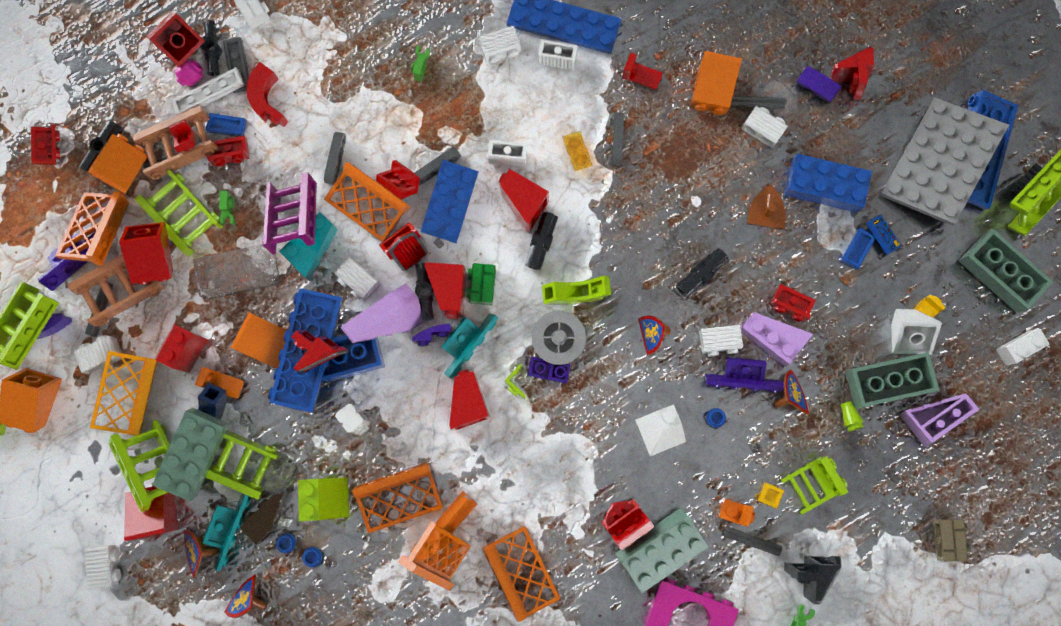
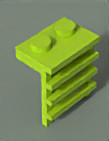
(827, 478)

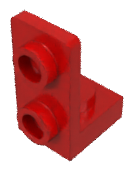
(641, 74)

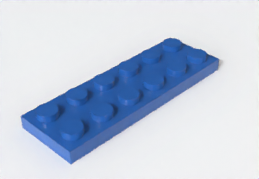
(565, 23)

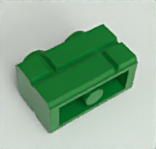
(482, 284)

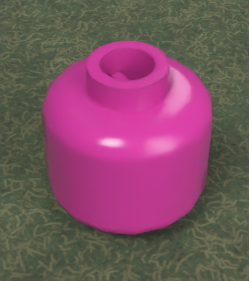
(189, 73)

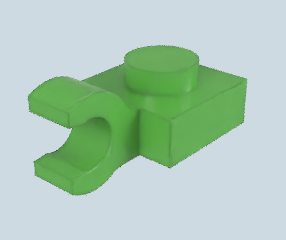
(419, 67)
(226, 205)
(800, 619)

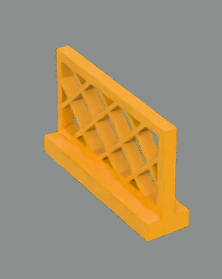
(140, 400)

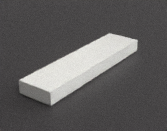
(209, 91)

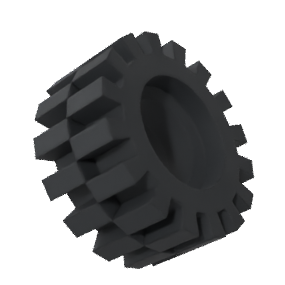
(1030, 174)

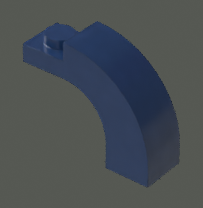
(212, 401)

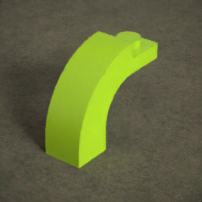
(576, 292)

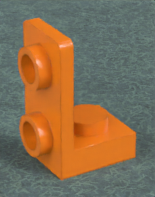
(231, 384)
(736, 512)

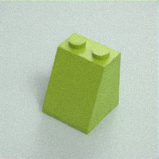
(323, 499)

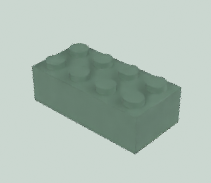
(1006, 271)
(892, 380)
(190, 454)
(662, 550)

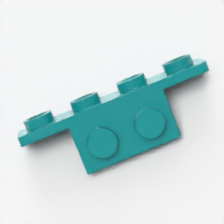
(464, 341)
(223, 527)

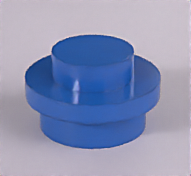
(715, 417)
(286, 543)
(312, 557)

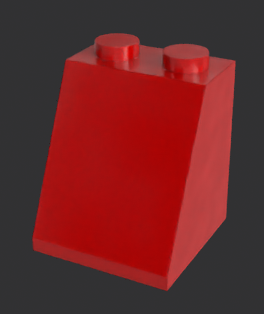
(175, 38)
(523, 197)
(147, 253)
(449, 287)
(180, 349)
(467, 401)
(157, 520)

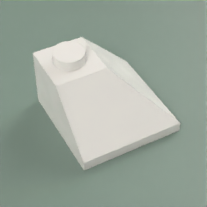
(913, 332)
(661, 430)

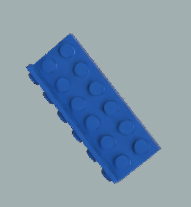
(1003, 111)
(318, 316)

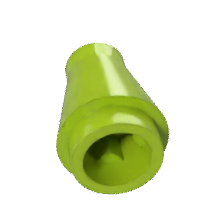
(851, 417)

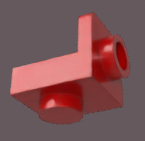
(183, 136)

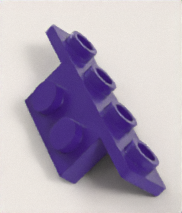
(62, 268)
(746, 374)

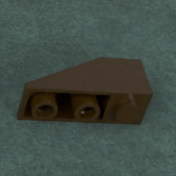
(265, 519)

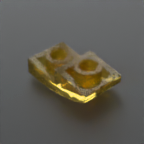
(577, 151)

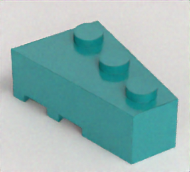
(306, 257)

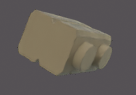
(951, 540)

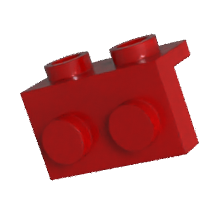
(44, 145)
(231, 150)
(399, 180)
(793, 303)

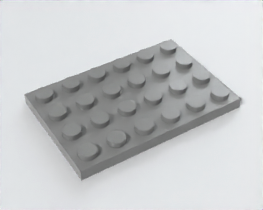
(944, 161)

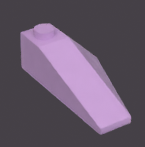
(391, 314)

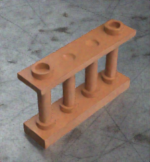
(160, 132)
(100, 277)

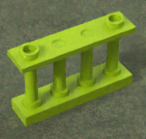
(1037, 197)
(173, 230)
(30, 326)
(128, 463)
(235, 480)

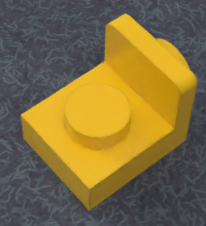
(930, 306)

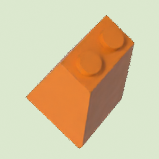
(715, 82)
(118, 163)
(260, 340)
(27, 399)

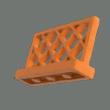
(378, 191)
(105, 229)
(389, 482)
(454, 515)
(429, 569)
(505, 582)

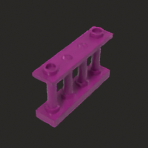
(305, 217)

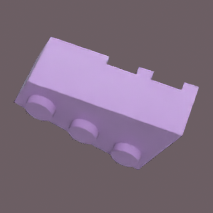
(775, 338)
(938, 418)

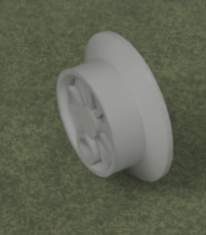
(558, 337)

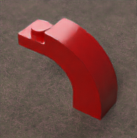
(258, 88)

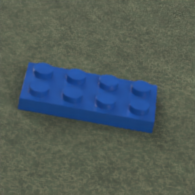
(449, 201)

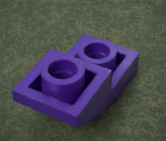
(818, 83)
(55, 324)
(427, 336)
(543, 370)

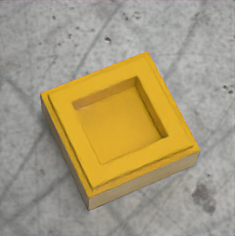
(770, 495)

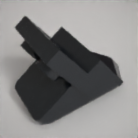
(816, 574)

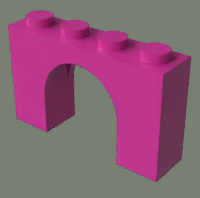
(669, 596)

